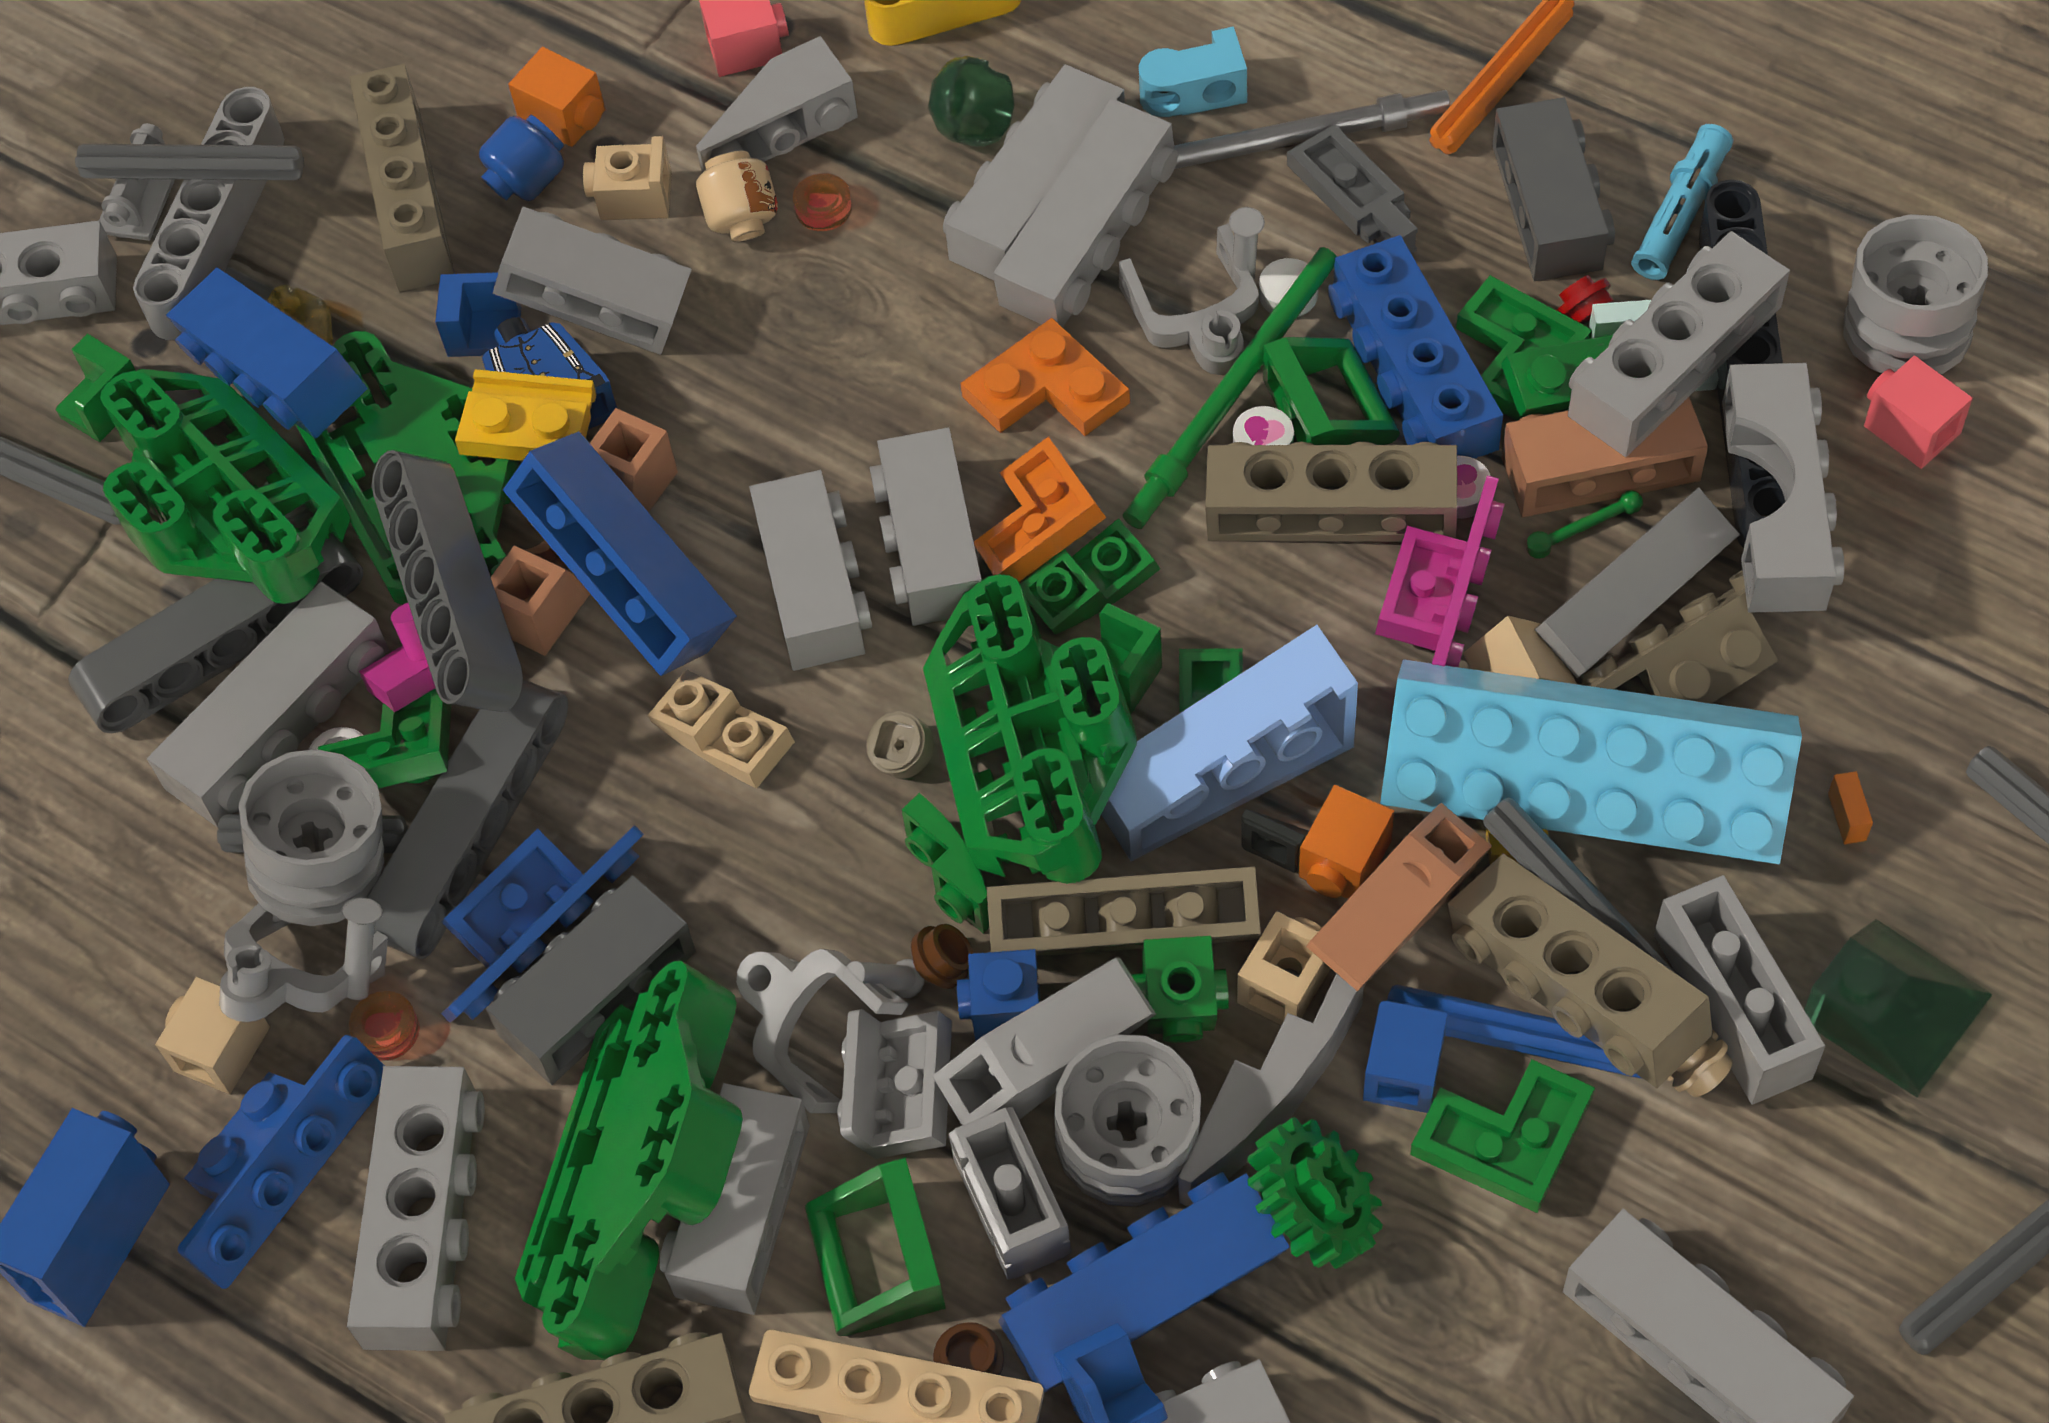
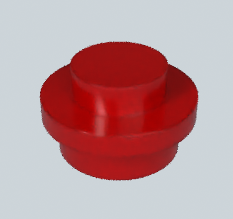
(1581, 296)

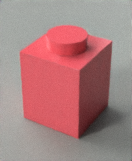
(743, 33)
(1916, 411)

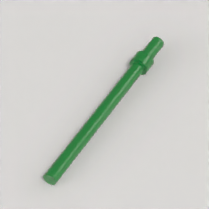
(1169, 470)

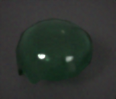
(971, 102)

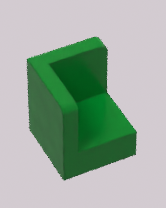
(83, 405)
(1133, 651)

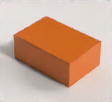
(1850, 807)

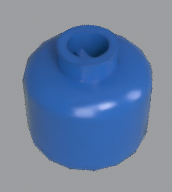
(521, 158)

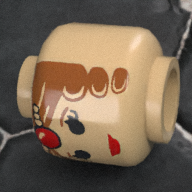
(737, 195)

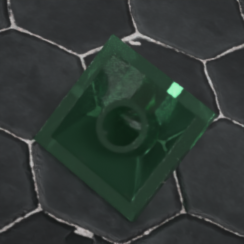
(1894, 1006)

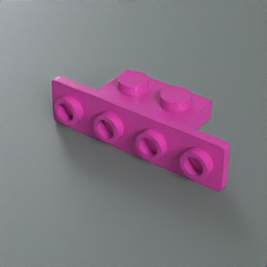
(1431, 583)

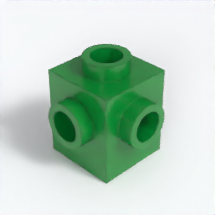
(1188, 967)

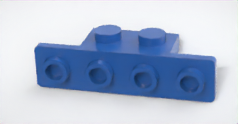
(519, 903)
(272, 1156)

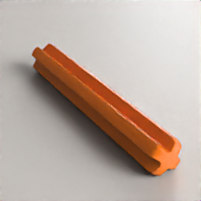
(1500, 74)

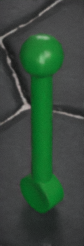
(1540, 543)

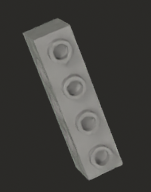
(56, 273)
(1676, 342)
(410, 1108)

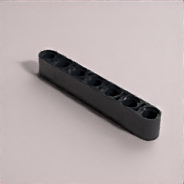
(1737, 208)

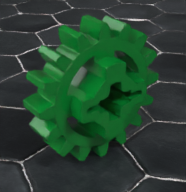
(1315, 1193)

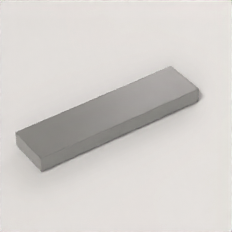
(1637, 582)

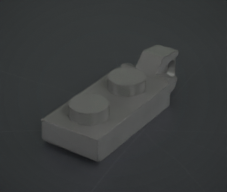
(1353, 187)

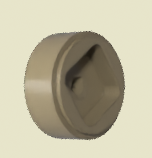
(900, 744)

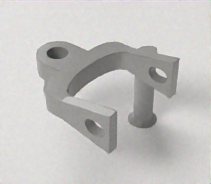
(1213, 331)
(262, 983)
(784, 987)

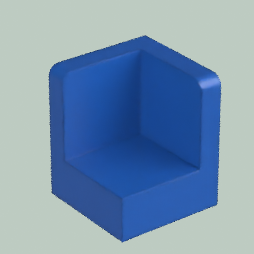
(471, 313)
(1404, 1056)
(1107, 1380)

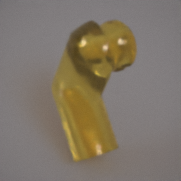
(305, 309)

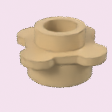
(1704, 1068)

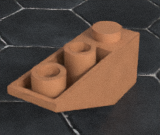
(1399, 896)

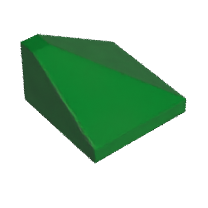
(1206, 671)

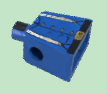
(549, 353)

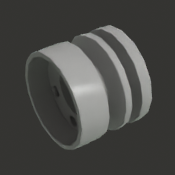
(1915, 293)
(311, 835)
(1131, 1082)

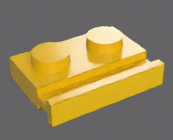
(521, 412)

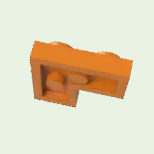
(1049, 368)
(1051, 517)

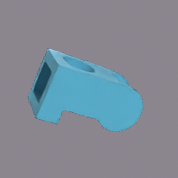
(1194, 77)

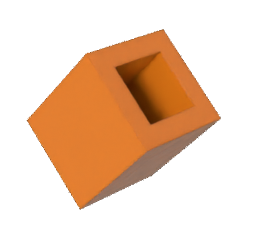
(558, 94)
(1345, 843)

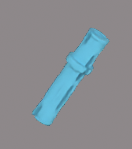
(1706, 154)

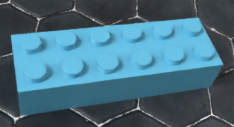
(1593, 760)

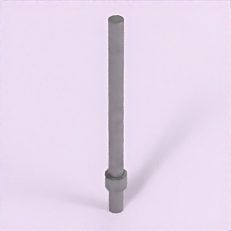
(1388, 113)

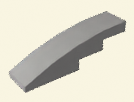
(1261, 1099)

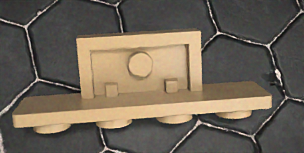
(881, 1387)

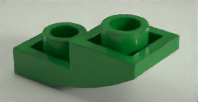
(1081, 585)
(955, 877)

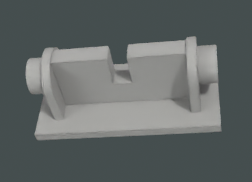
(136, 203)

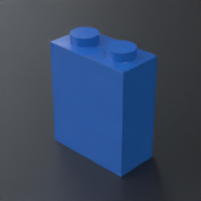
(79, 1214)

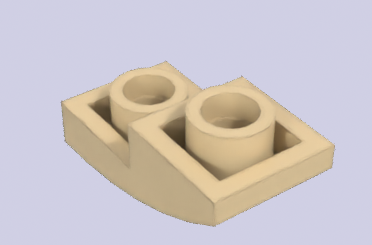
(719, 730)

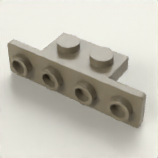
(1697, 657)

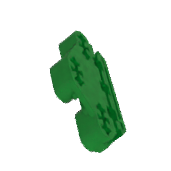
(418, 421)
(198, 489)
(1043, 722)
(633, 1148)

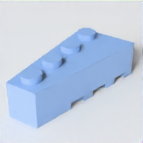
(1236, 744)

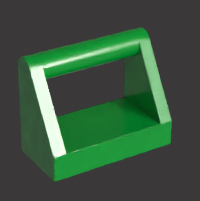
(1285, 372)
(910, 1299)

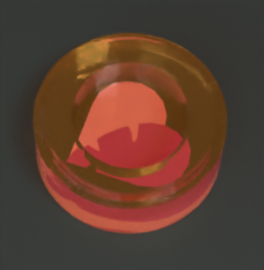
(822, 202)
(385, 1024)

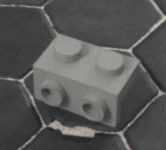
(888, 1083)

